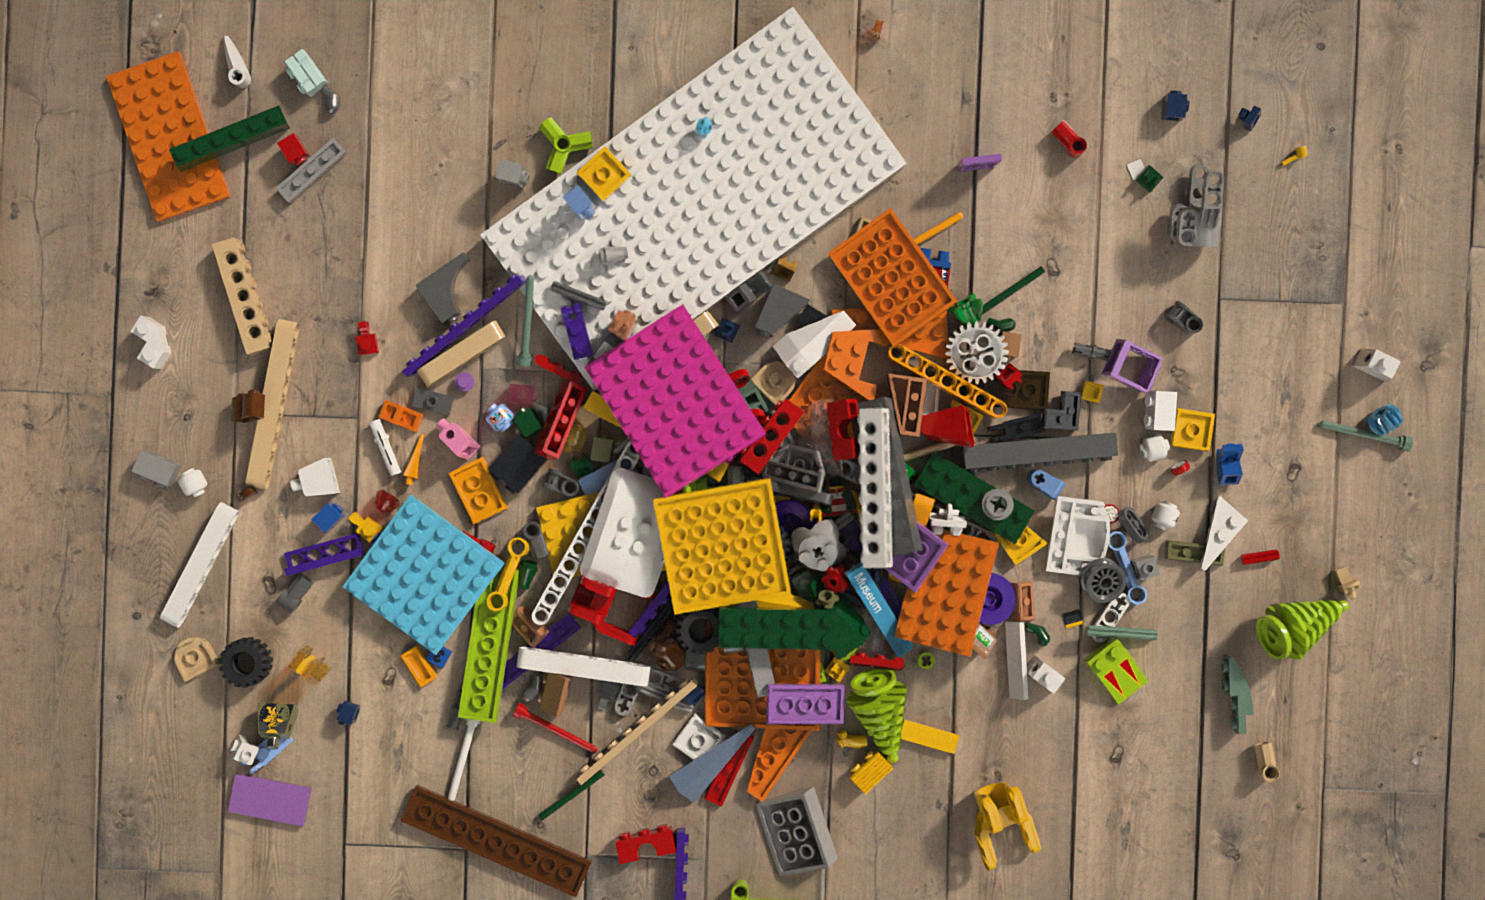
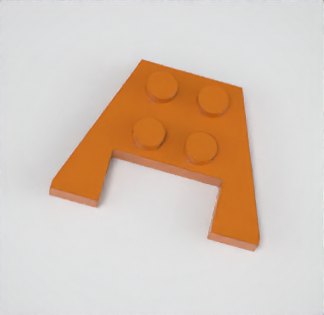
(846, 358)

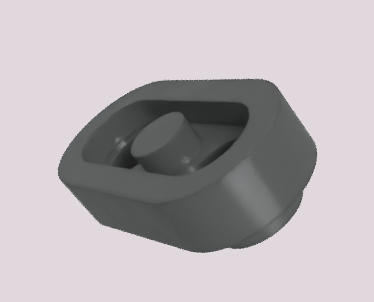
(1133, 524)

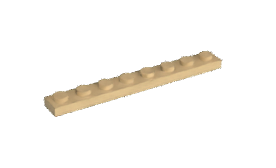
(630, 735)

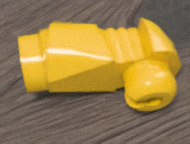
(853, 741)

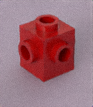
(836, 579)

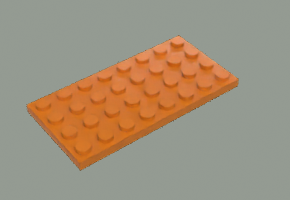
(158, 114)

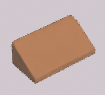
(1024, 601)
(527, 628)

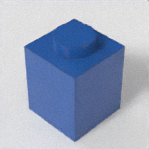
(328, 517)

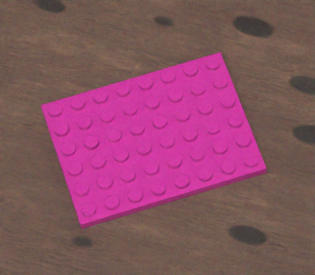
(675, 401)

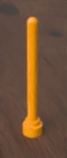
(938, 228)

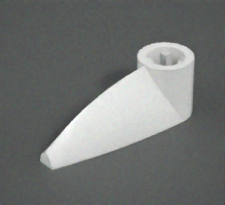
(235, 64)

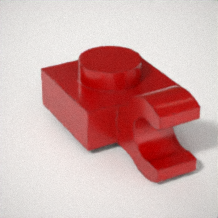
(367, 342)

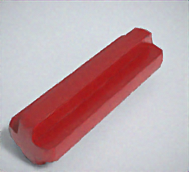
(1259, 557)

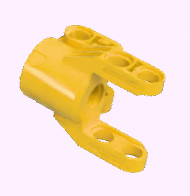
(999, 808)

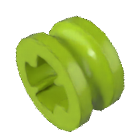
(932, 659)

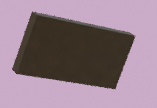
(1029, 394)

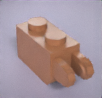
(623, 324)

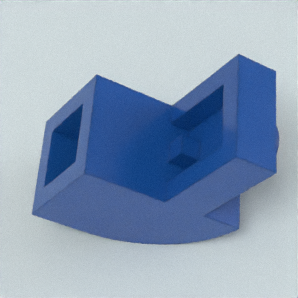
(1228, 464)

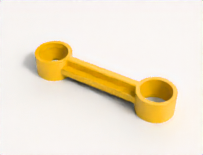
(507, 574)

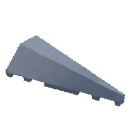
(697, 774)

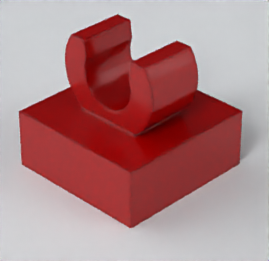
(1009, 376)

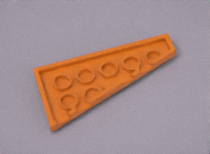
(928, 340)
(773, 757)

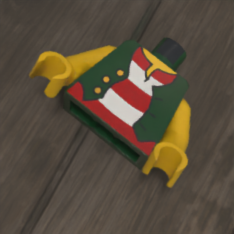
(843, 501)

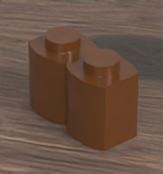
(248, 407)

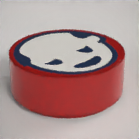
(1180, 468)

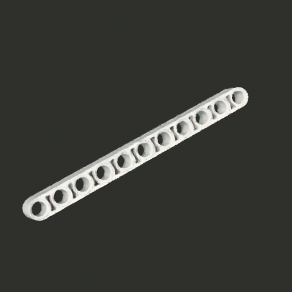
(571, 554)

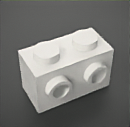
(1160, 410)

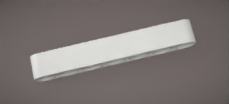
(199, 565)
(583, 666)

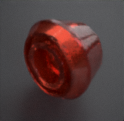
(386, 501)

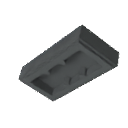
(433, 401)

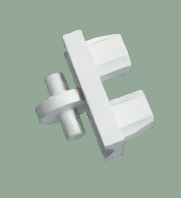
(947, 518)

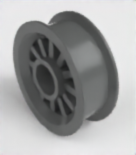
(1112, 585)

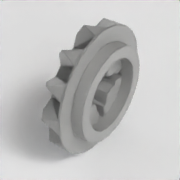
(1006, 501)

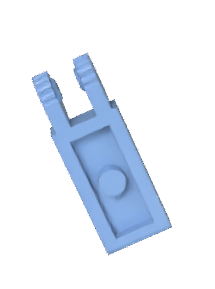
(265, 754)

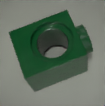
(527, 422)

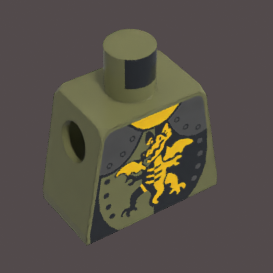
(276, 722)

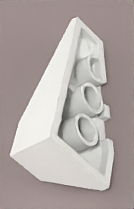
(808, 344)

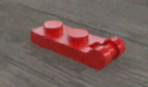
(878, 661)

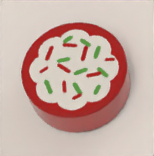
(1112, 512)

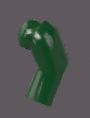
(1003, 325)

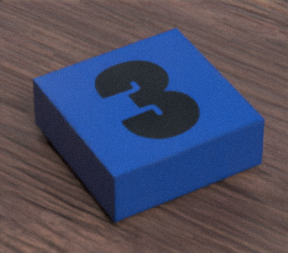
(441, 658)

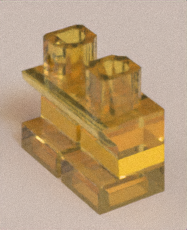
(308, 665)

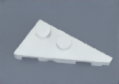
(1224, 526)

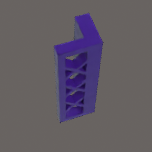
(323, 561)

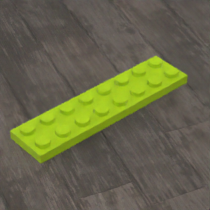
(487, 654)

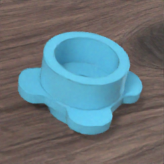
(704, 127)

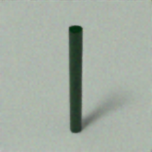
(1012, 289)
(570, 795)

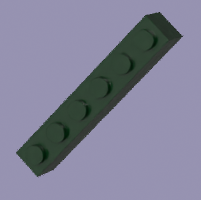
(229, 138)

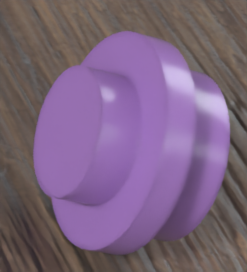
(464, 381)

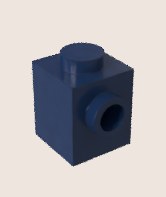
(1175, 106)

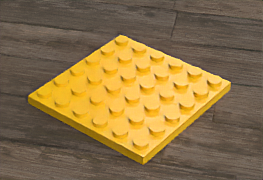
(722, 546)

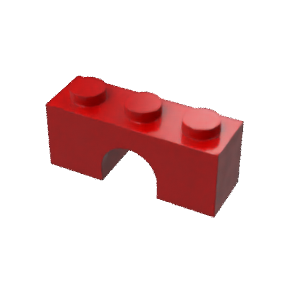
(840, 414)
(661, 838)

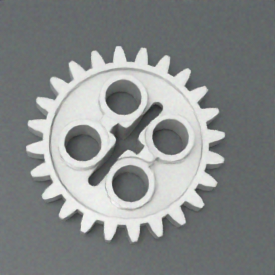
(971, 336)

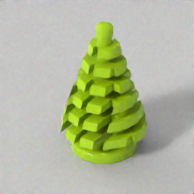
(1295, 627)
(880, 707)

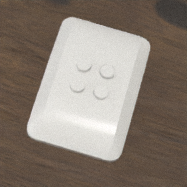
(626, 537)

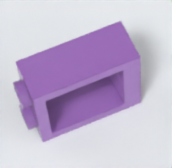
(1117, 359)

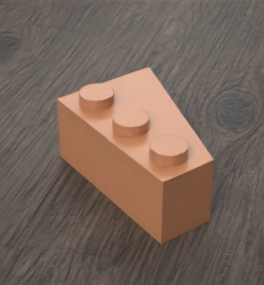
(908, 402)

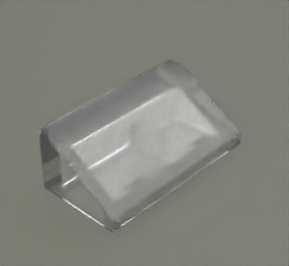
(876, 639)

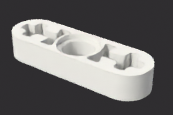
(1118, 615)

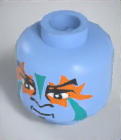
(499, 417)

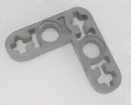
(666, 688)

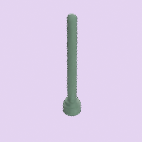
(524, 358)
(1403, 443)

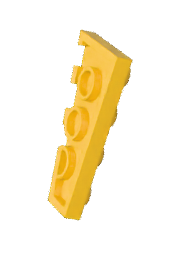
(1026, 545)

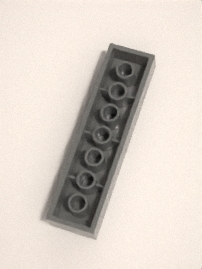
(903, 517)

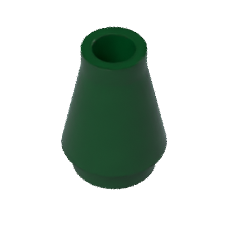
(527, 571)

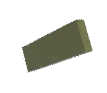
(1189, 552)

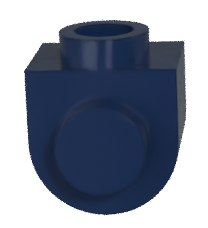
(347, 713)

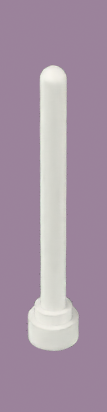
(462, 757)

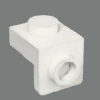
(242, 750)

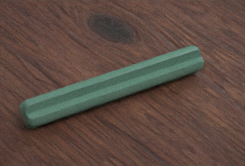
(1121, 632)

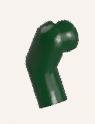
(1041, 633)

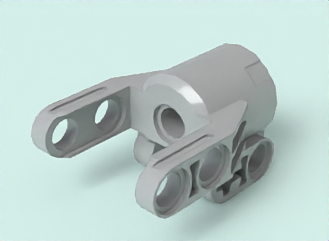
(1199, 222)

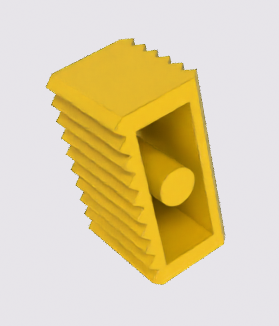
(870, 771)

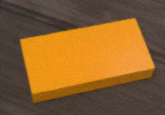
(419, 666)

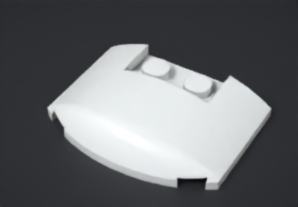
(1077, 535)

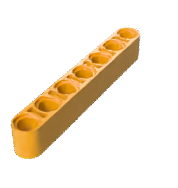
(956, 381)

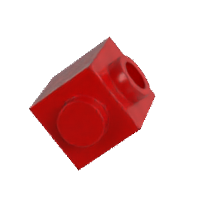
(293, 149)

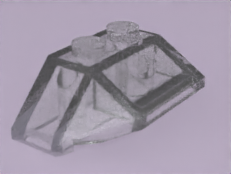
(814, 434)

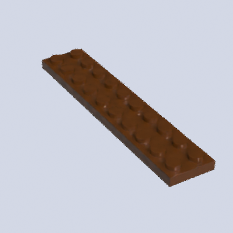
(496, 840)

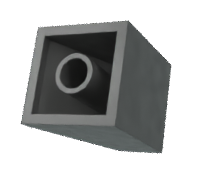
(779, 310)

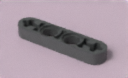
(801, 494)

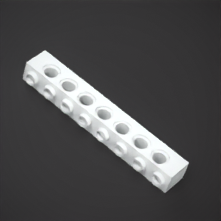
(882, 496)

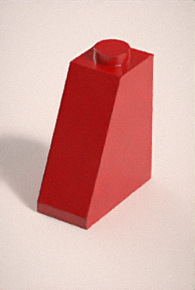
(949, 426)

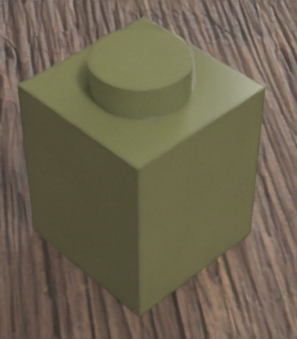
(602, 448)

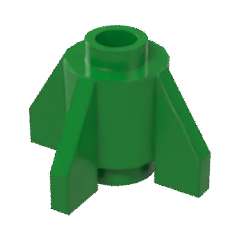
(968, 310)

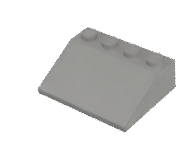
(797, 832)

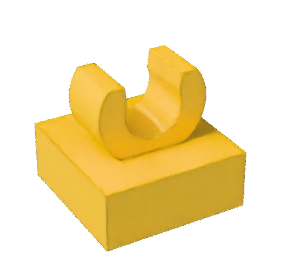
(837, 669)

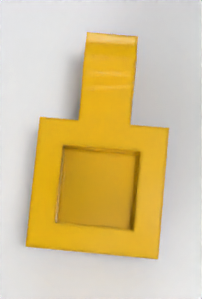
(367, 528)

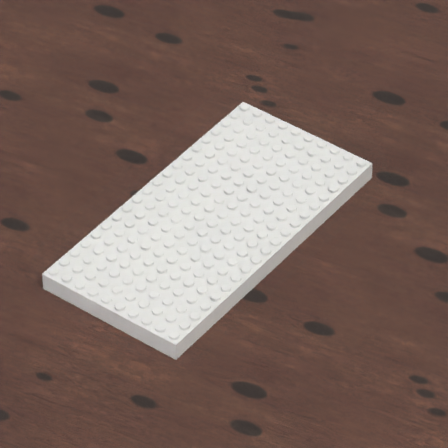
(709, 211)

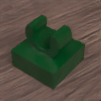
(1149, 178)
(582, 466)

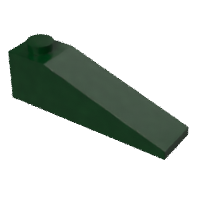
(851, 627)

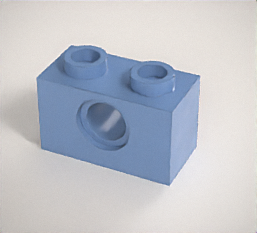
(580, 203)

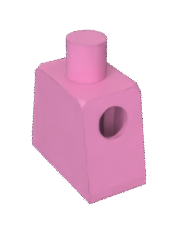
(457, 439)

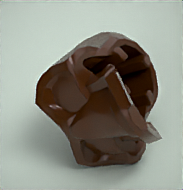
(666, 648)

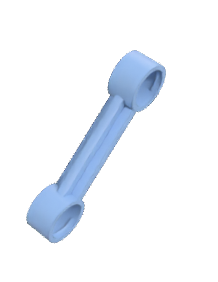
(1125, 564)

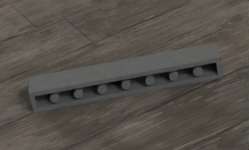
(1039, 450)

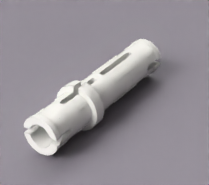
(394, 467)

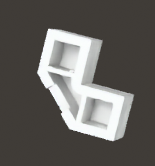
(156, 348)

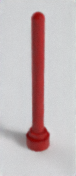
(522, 712)

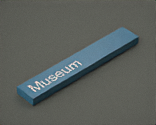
(877, 608)

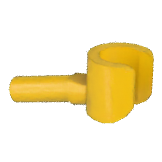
(1301, 152)

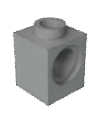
(1145, 567)

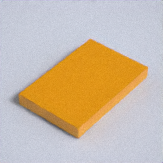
(478, 490)

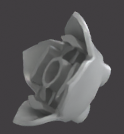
(822, 535)

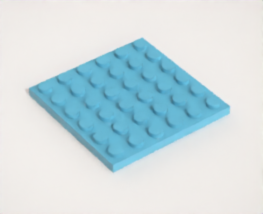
(423, 574)

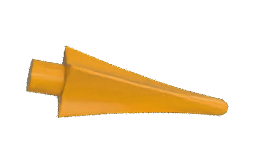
(413, 467)

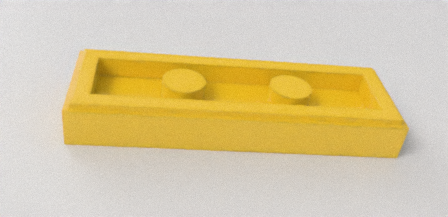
(929, 736)

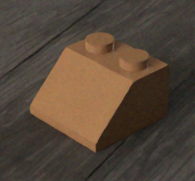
(555, 693)

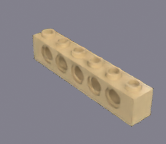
(223, 251)

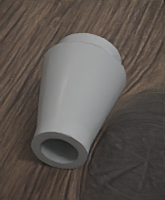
(612, 254)

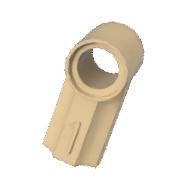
(1266, 759)

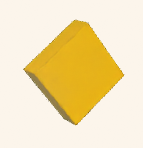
(1091, 392)

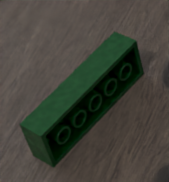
(966, 492)
(777, 628)

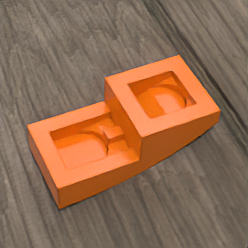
(401, 415)

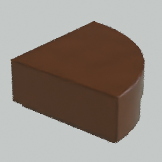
(246, 493)

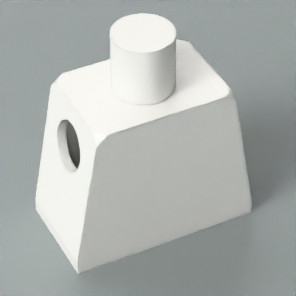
(1379, 365)
(316, 479)
(1044, 674)

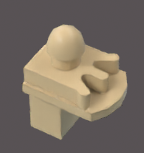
(1345, 582)

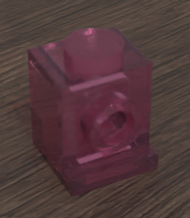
(514, 397)

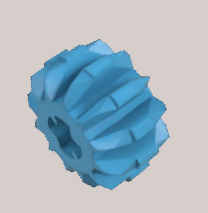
(1385, 419)

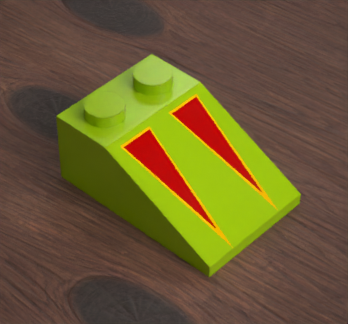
(1115, 669)

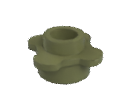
(827, 599)

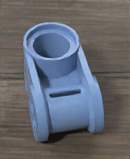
(1048, 485)

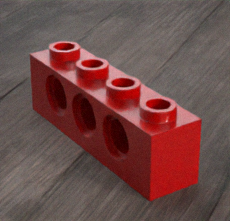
(792, 416)
(560, 420)

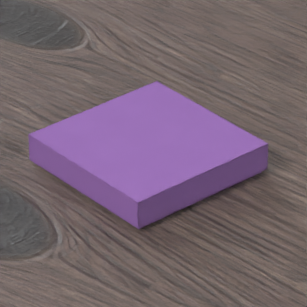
(979, 162)

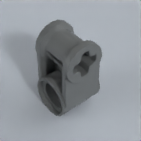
(1183, 317)
(558, 482)

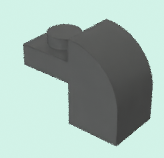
(749, 291)

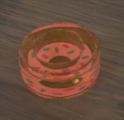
(878, 29)

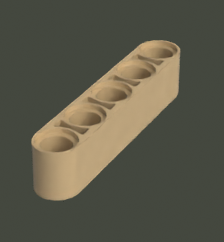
(461, 354)

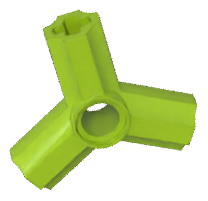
(555, 135)

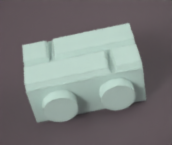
(306, 73)

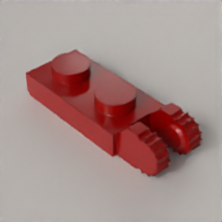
(558, 369)

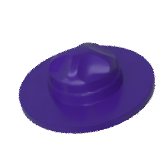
(793, 515)
(998, 601)

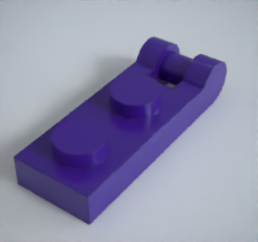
(577, 332)

